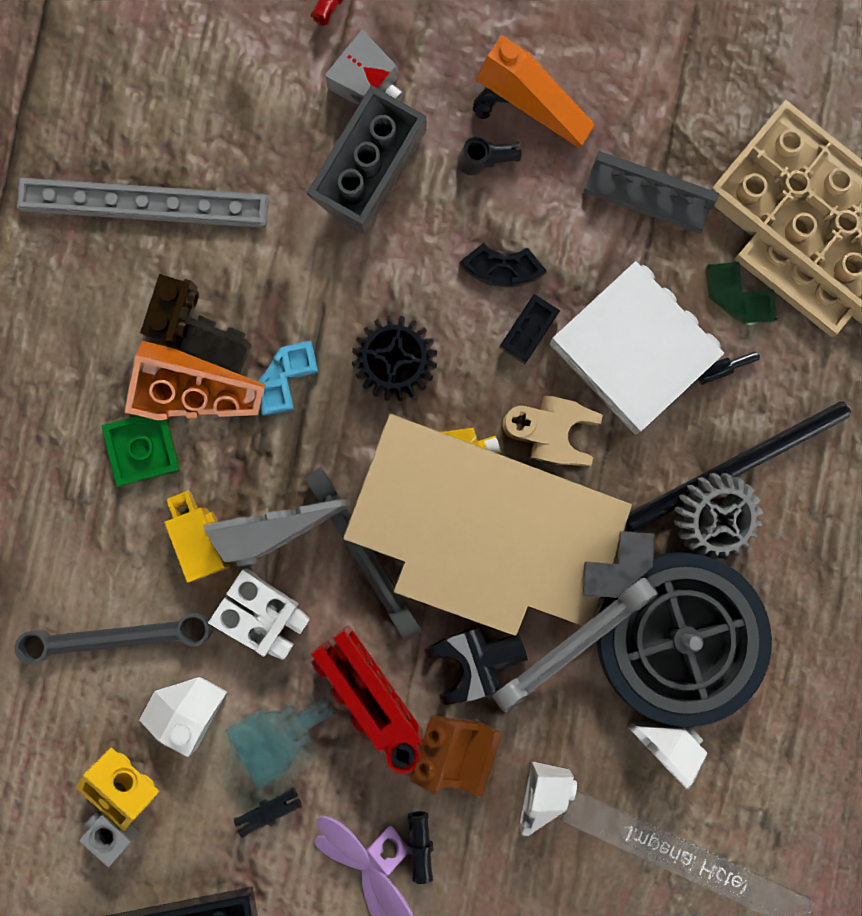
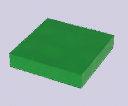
(140, 449)

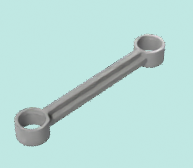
(628, 603)

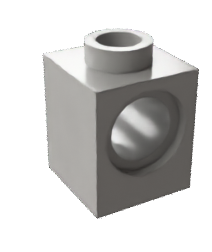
(104, 849)

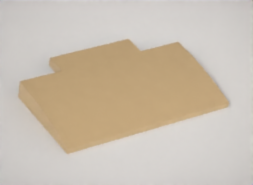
(804, 212)
(482, 528)

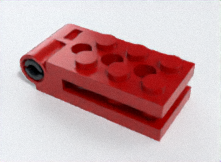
(397, 732)

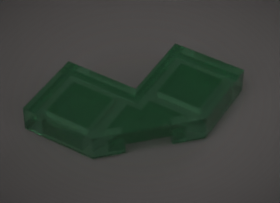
(726, 291)

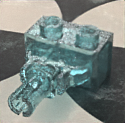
(270, 741)

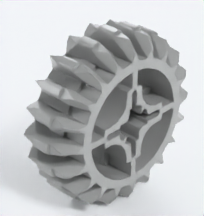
(736, 511)

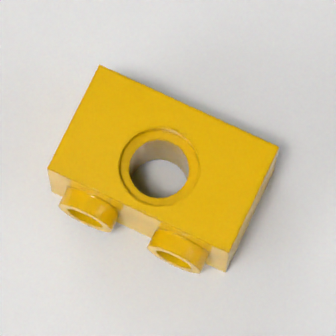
(118, 806)

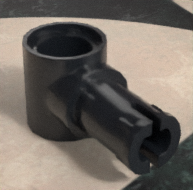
(488, 154)

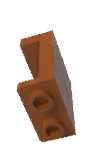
(456, 755)

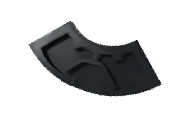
(501, 268)

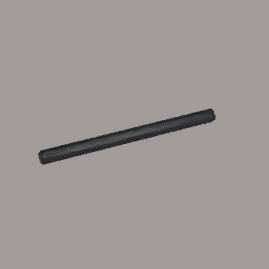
(743, 462)

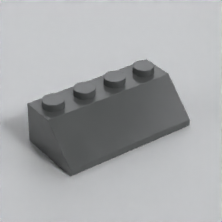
(368, 159)

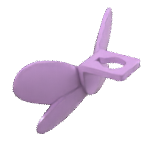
(343, 846)

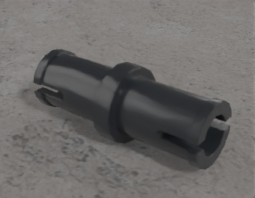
(267, 812)
(420, 847)

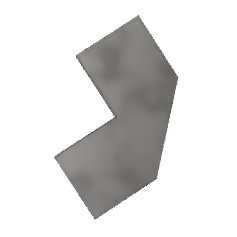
(634, 561)

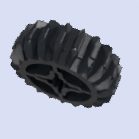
(409, 361)

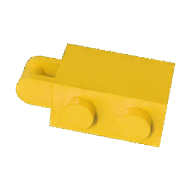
(191, 543)

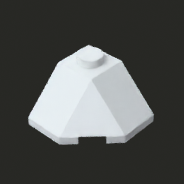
(182, 713)
(674, 747)
(545, 796)

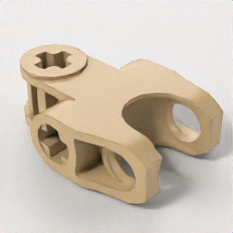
(549, 429)

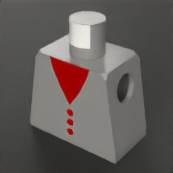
(359, 68)

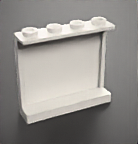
(636, 347)

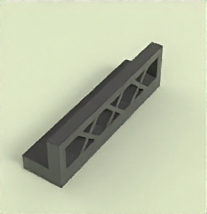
(650, 192)

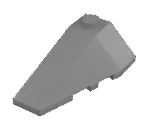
(257, 536)

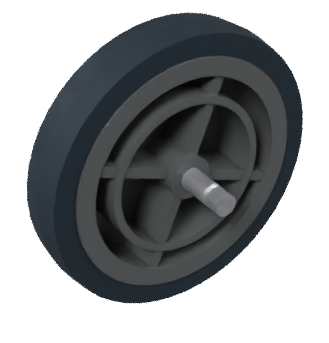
(693, 647)

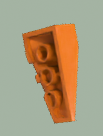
(528, 86)
(179, 384)

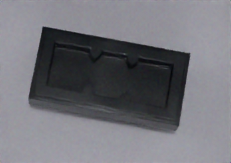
(529, 329)

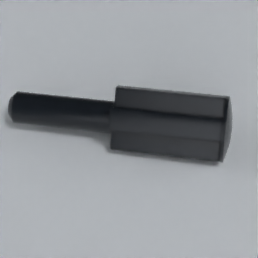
(726, 367)

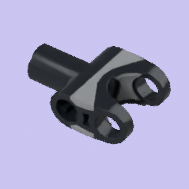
(479, 662)

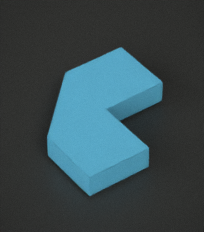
(288, 363)

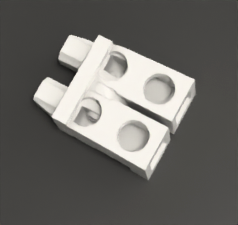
(270, 614)

